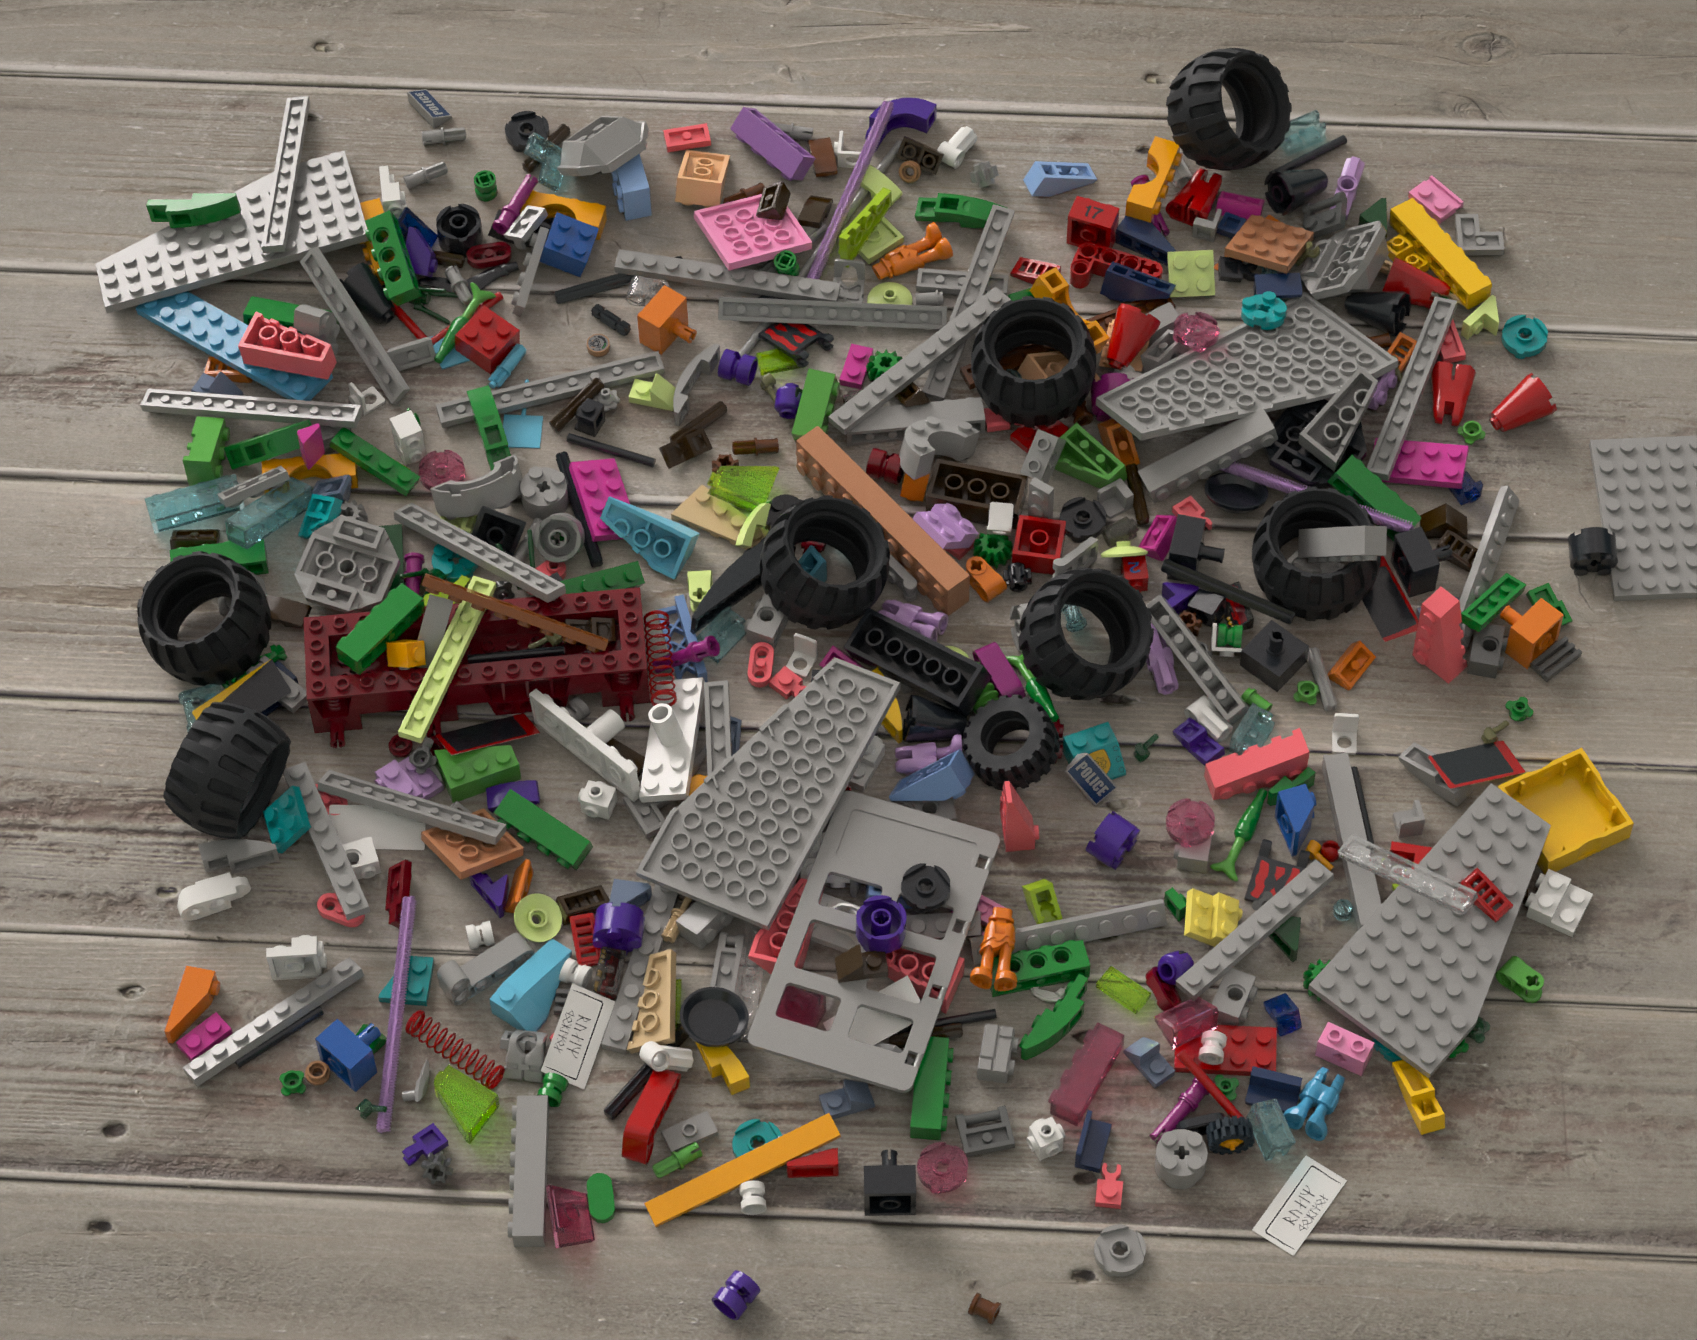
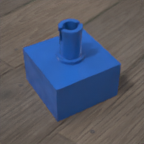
(348, 1054)

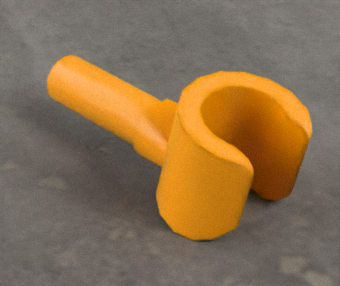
(1314, 848)

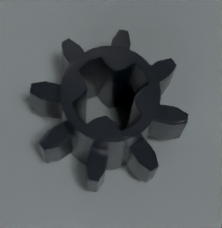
(1017, 577)

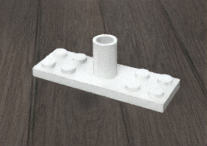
(589, 742)
(672, 742)

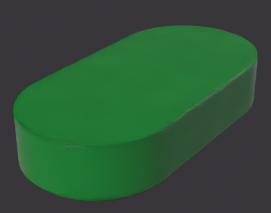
(600, 1198)

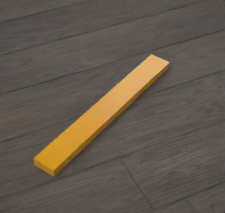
(742, 1169)

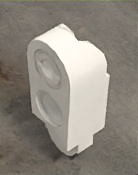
(211, 896)

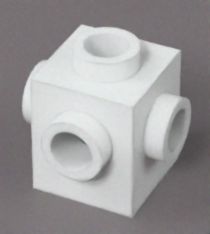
(597, 799)
(1045, 1138)

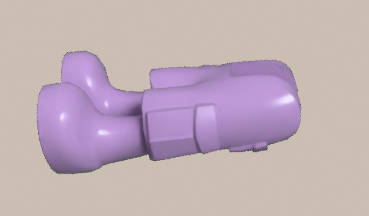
(912, 615)
(923, 754)

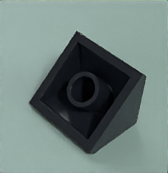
(499, 528)

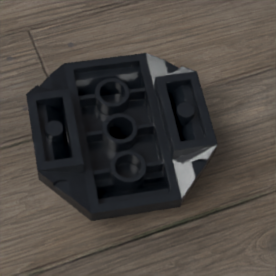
(1298, 462)

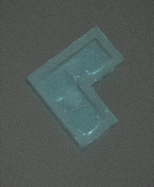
(549, 156)

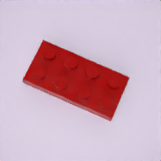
(1244, 1049)

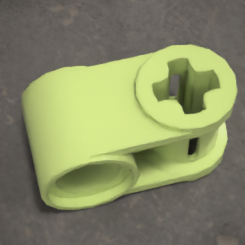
(698, 585)

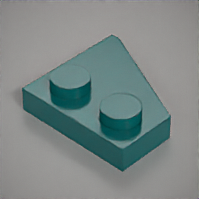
(320, 512)
(418, 982)

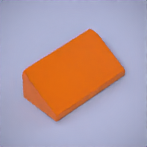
(1351, 665)
(520, 885)

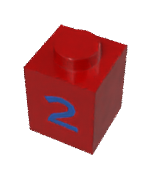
(1135, 571)

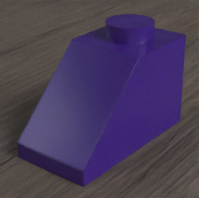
(420, 254)

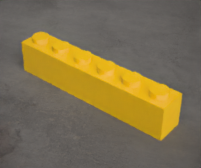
(1441, 253)

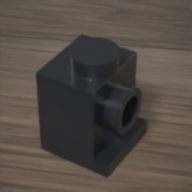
(590, 417)

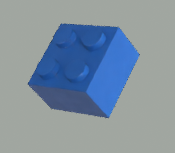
(568, 244)

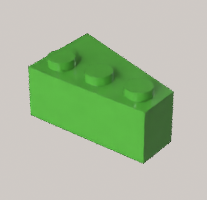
(816, 402)
(206, 450)
(1088, 459)
(476, 770)

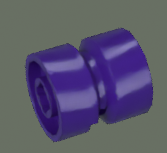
(737, 367)
(733, 1298)

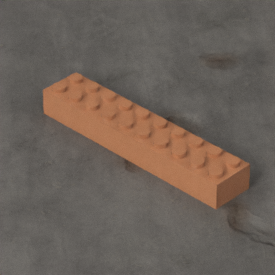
(839, 476)

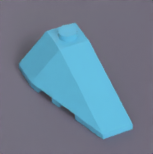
(657, 539)
(530, 990)

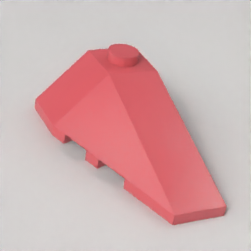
(1016, 821)
(769, 942)

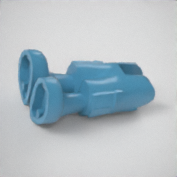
(1319, 1096)

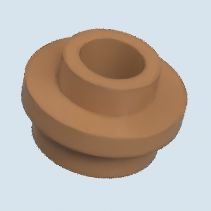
(903, 171)
(317, 1066)

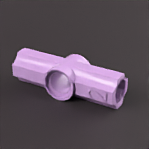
(1349, 180)
(1161, 664)

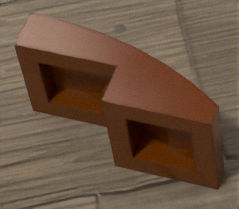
(825, 159)

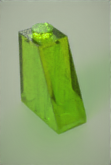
(743, 485)
(465, 1101)

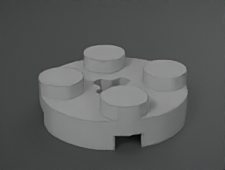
(1119, 1264)

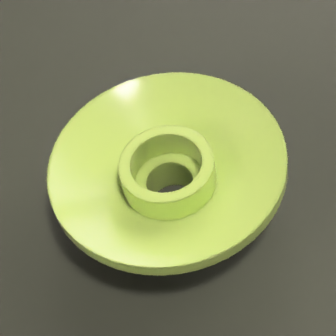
(898, 293)
(1124, 549)
(545, 910)

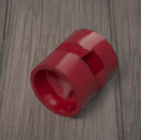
(884, 466)

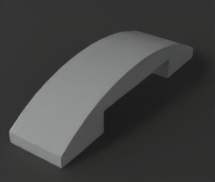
(702, 363)

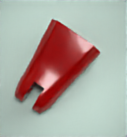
(1195, 198)
(1414, 282)
(1451, 392)

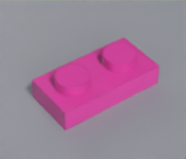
(854, 369)
(204, 1036)

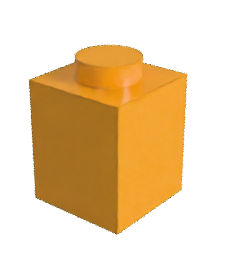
(406, 653)

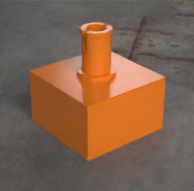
(664, 321)
(1532, 632)

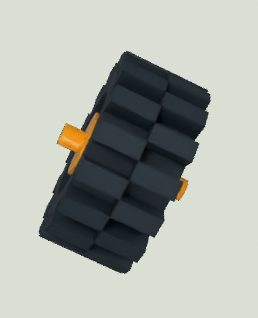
(1230, 1135)

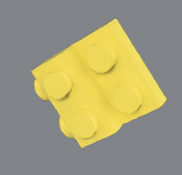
(1210, 917)

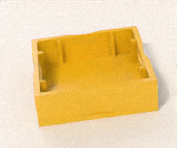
(1577, 807)

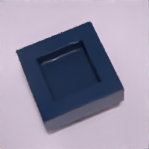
(1230, 225)

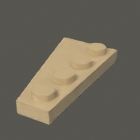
(714, 516)
(657, 1003)

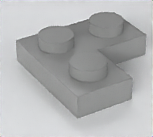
(1476, 242)
(647, 815)

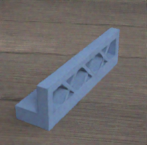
(684, 621)

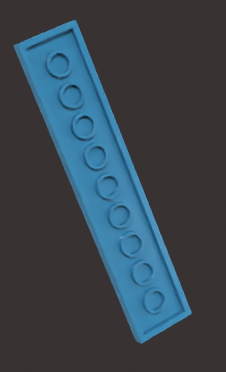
(219, 337)

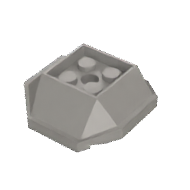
(603, 146)
(1346, 261)
(342, 546)

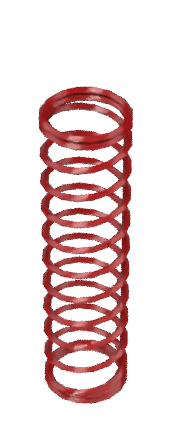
(660, 626)
(495, 1081)

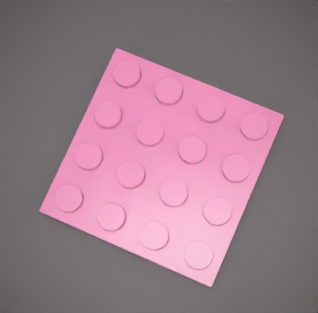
(748, 240)

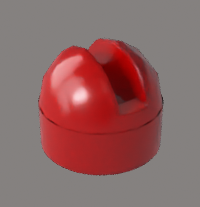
(1330, 850)

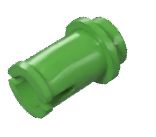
(1250, 696)

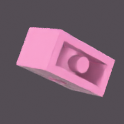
(1344, 1049)

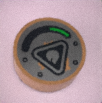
(598, 345)

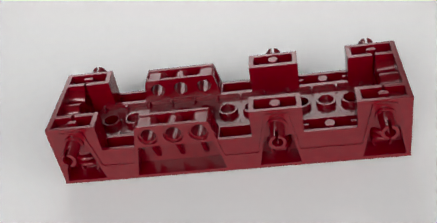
(619, 672)

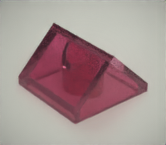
(802, 1006)
(1187, 1021)
(569, 1216)

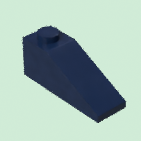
(1143, 239)
(1132, 285)

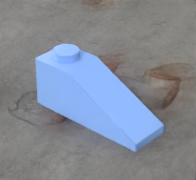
(1057, 177)

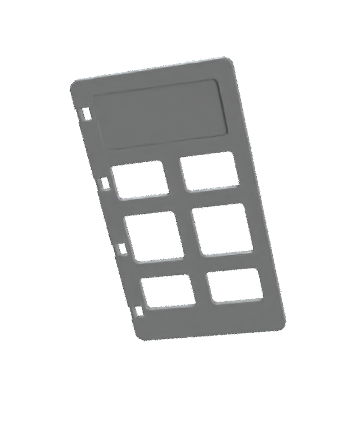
(875, 846)

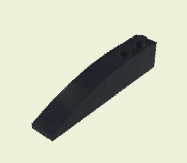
(730, 588)

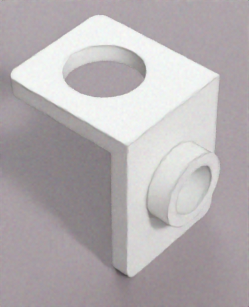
(842, 155)
(358, 398)
(1000, 518)
(804, 649)
(1226, 652)
(1345, 727)

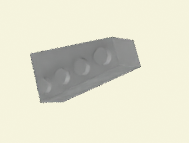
(1336, 423)

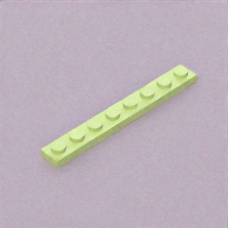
(444, 665)

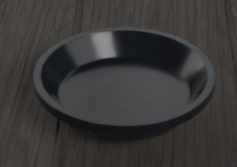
(1235, 493)
(714, 1017)

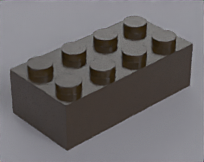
(974, 488)

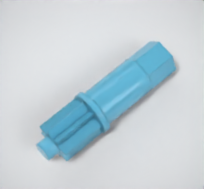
(504, 370)

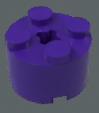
(1112, 840)
(881, 924)
(618, 927)

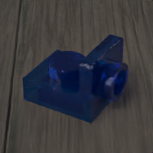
(1470, 491)
(1284, 1014)

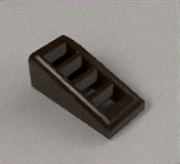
(1458, 543)
(567, 902)

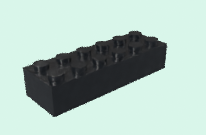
(917, 662)

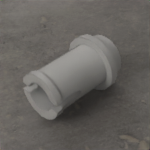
(930, 298)

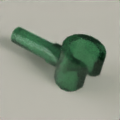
(1141, 752)
(367, 1108)

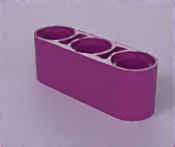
(1002, 673)

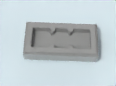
(692, 1130)

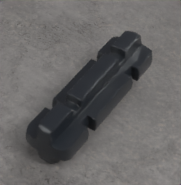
(611, 319)

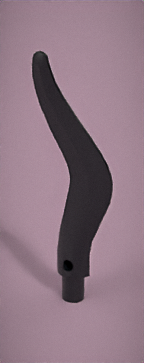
(481, 279)

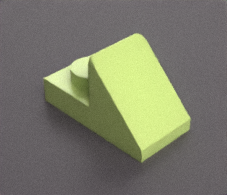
(1483, 317)
(653, 394)

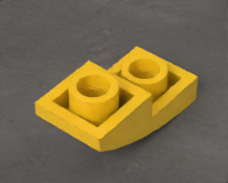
(1404, 250)

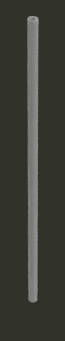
(884, 164)

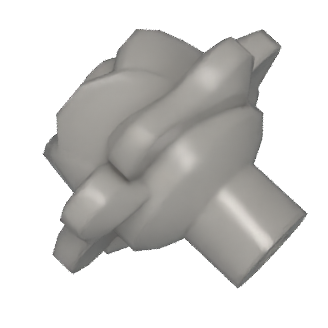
(608, 398)

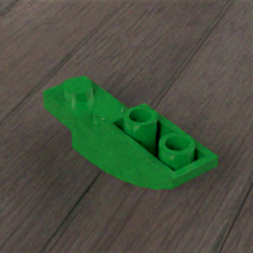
(962, 209)
(199, 210)
(488, 424)
(265, 446)
(1055, 1024)

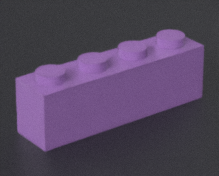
(772, 144)

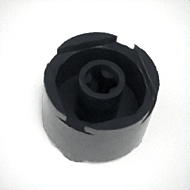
(459, 229)
(1592, 551)

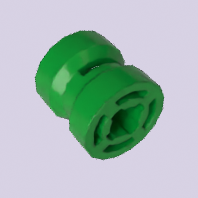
(485, 185)
(786, 263)
(1229, 636)
(553, 1087)

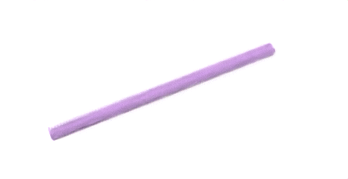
(850, 190)
(1286, 486)
(396, 1011)

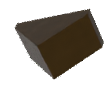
(1442, 518)

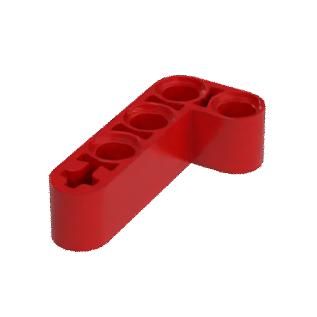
(1096, 259)
(648, 1115)

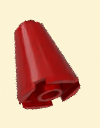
(1129, 335)
(1523, 405)

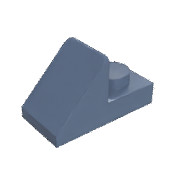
(219, 385)
(335, 487)
(1149, 1061)
(848, 1100)

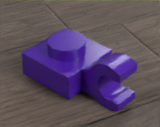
(425, 1141)

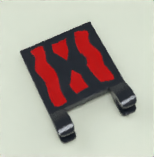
(794, 338)
(1272, 874)

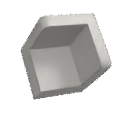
(1207, 229)
(1115, 498)
(1409, 822)

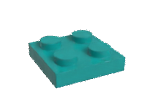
(287, 819)

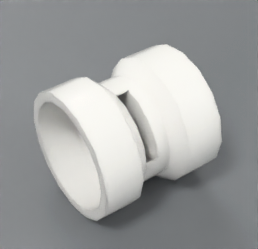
(474, 935)
(575, 973)
(1212, 1048)
(753, 1200)

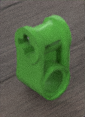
(1521, 978)

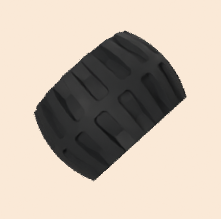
(1258, 102)
(1026, 323)
(845, 529)
(180, 590)
(1303, 592)
(1118, 609)
(226, 770)

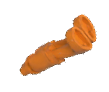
(906, 257)
(997, 940)

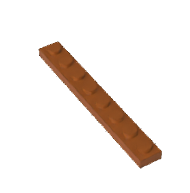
(504, 610)

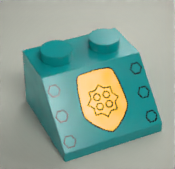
(1100, 745)

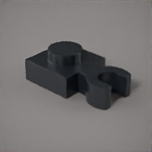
(1234, 271)

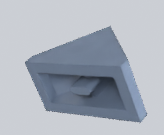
(630, 892)

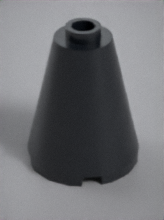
(1293, 188)
(368, 293)
(1380, 309)
(931, 721)

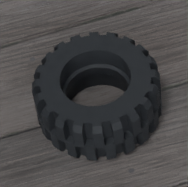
(998, 720)

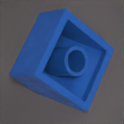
(1295, 815)

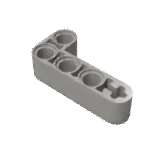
(487, 968)

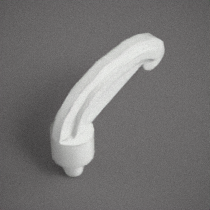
(1047, 995)

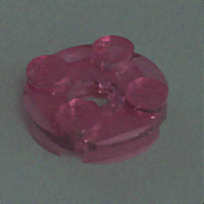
(1186, 334)
(443, 460)
(1190, 835)
(939, 1181)

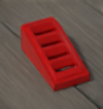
(1037, 266)
(1485, 883)
(582, 925)
(814, 1165)

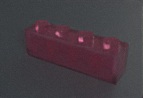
(1086, 1074)

